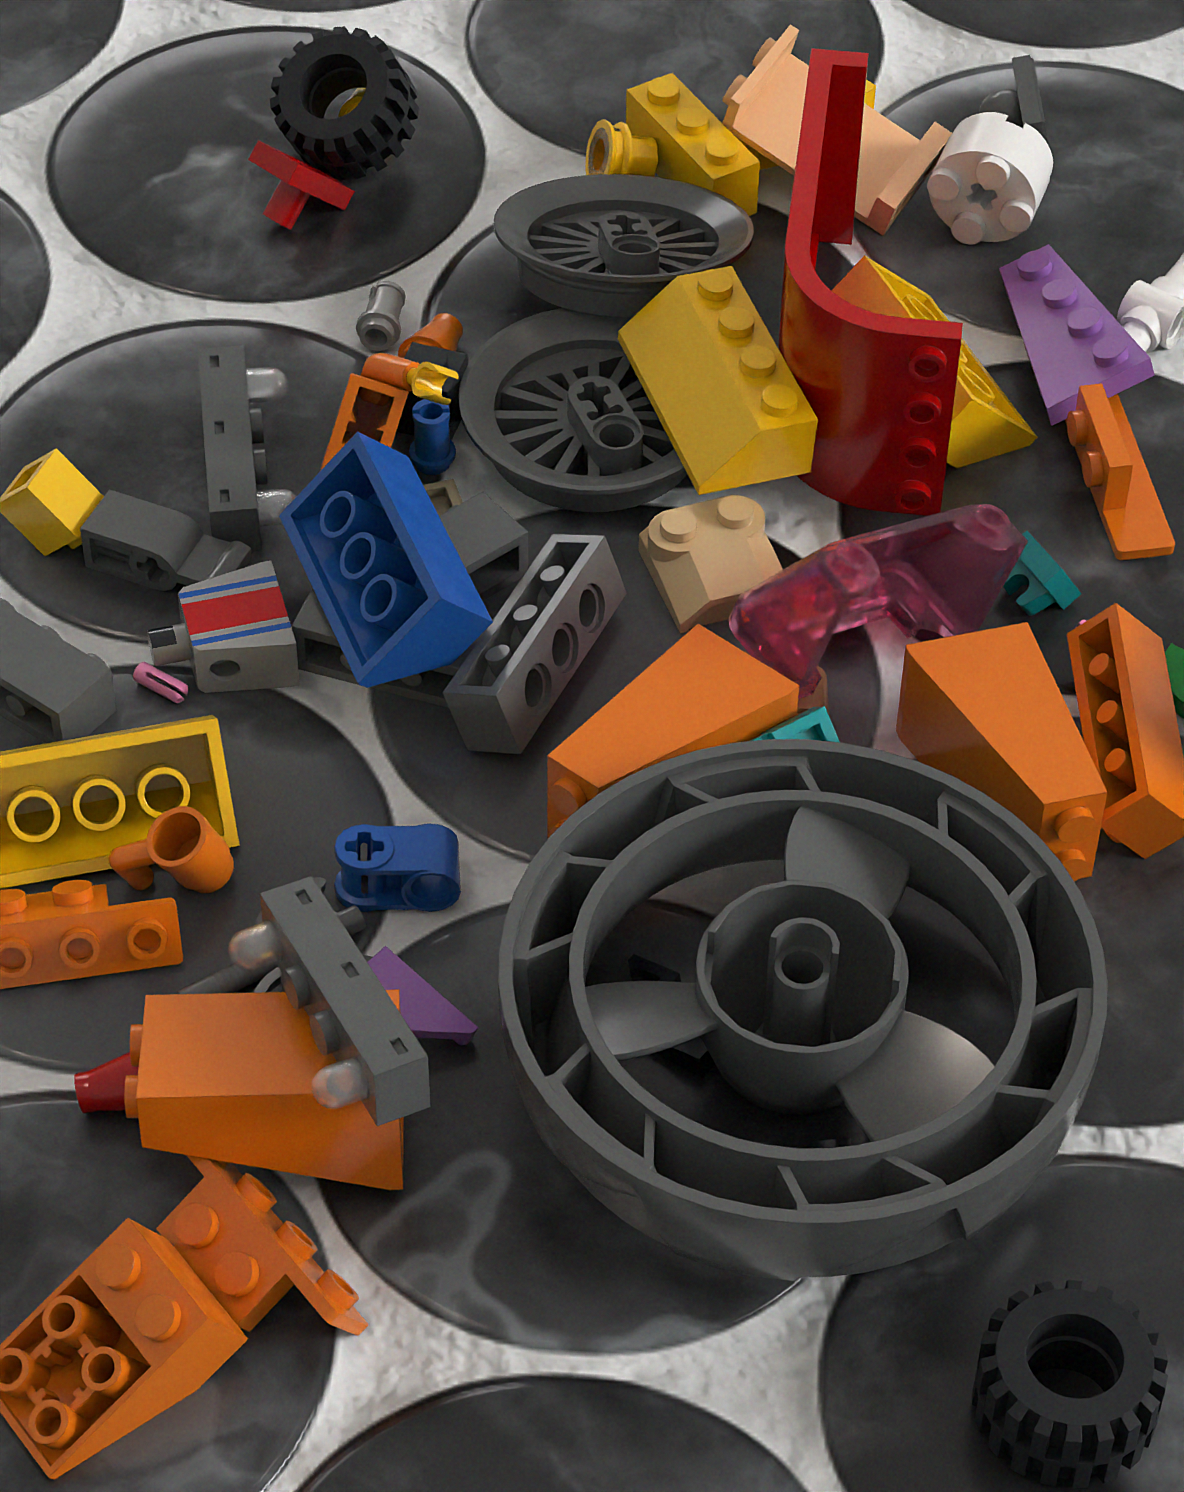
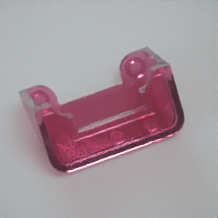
(919, 573)

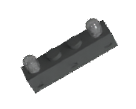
(229, 437)
(345, 1003)

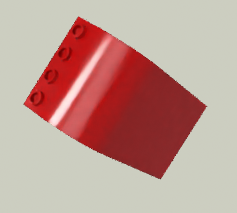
(870, 377)

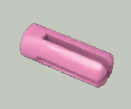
(145, 675)

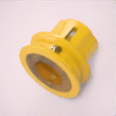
(617, 151)

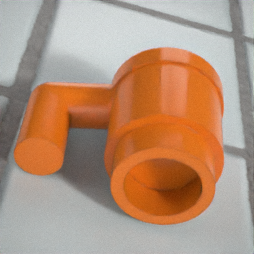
(181, 845)

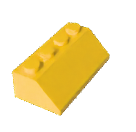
(720, 383)
(982, 416)
(89, 794)

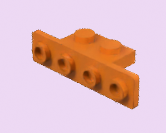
(1117, 476)
(81, 936)
(249, 1253)

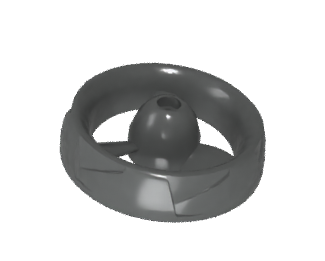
(802, 1006)

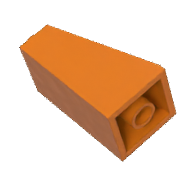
(684, 702)
(999, 723)
(235, 1086)

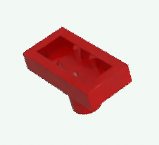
(296, 185)

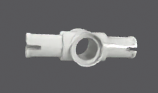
(1155, 310)

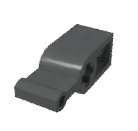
(154, 544)

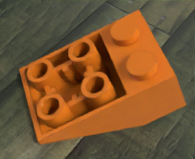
(111, 1349)

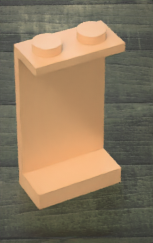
(768, 117)

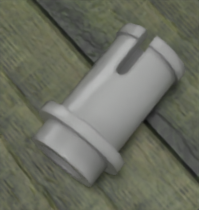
(379, 325)

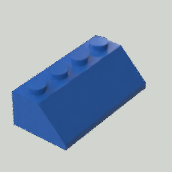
(383, 565)

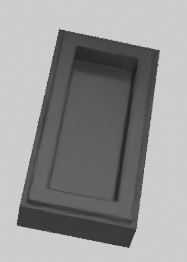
(1024, 103)

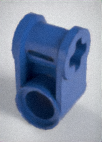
(403, 865)

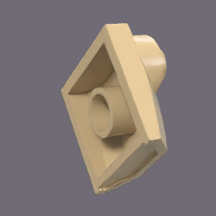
(707, 557)

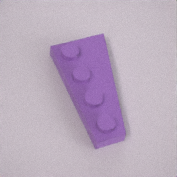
(1069, 333)

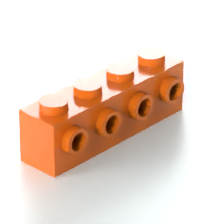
(1130, 728)

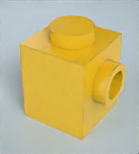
(50, 502)

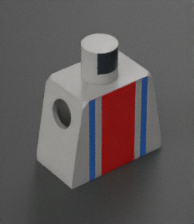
(232, 633)

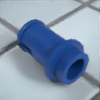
(432, 447)

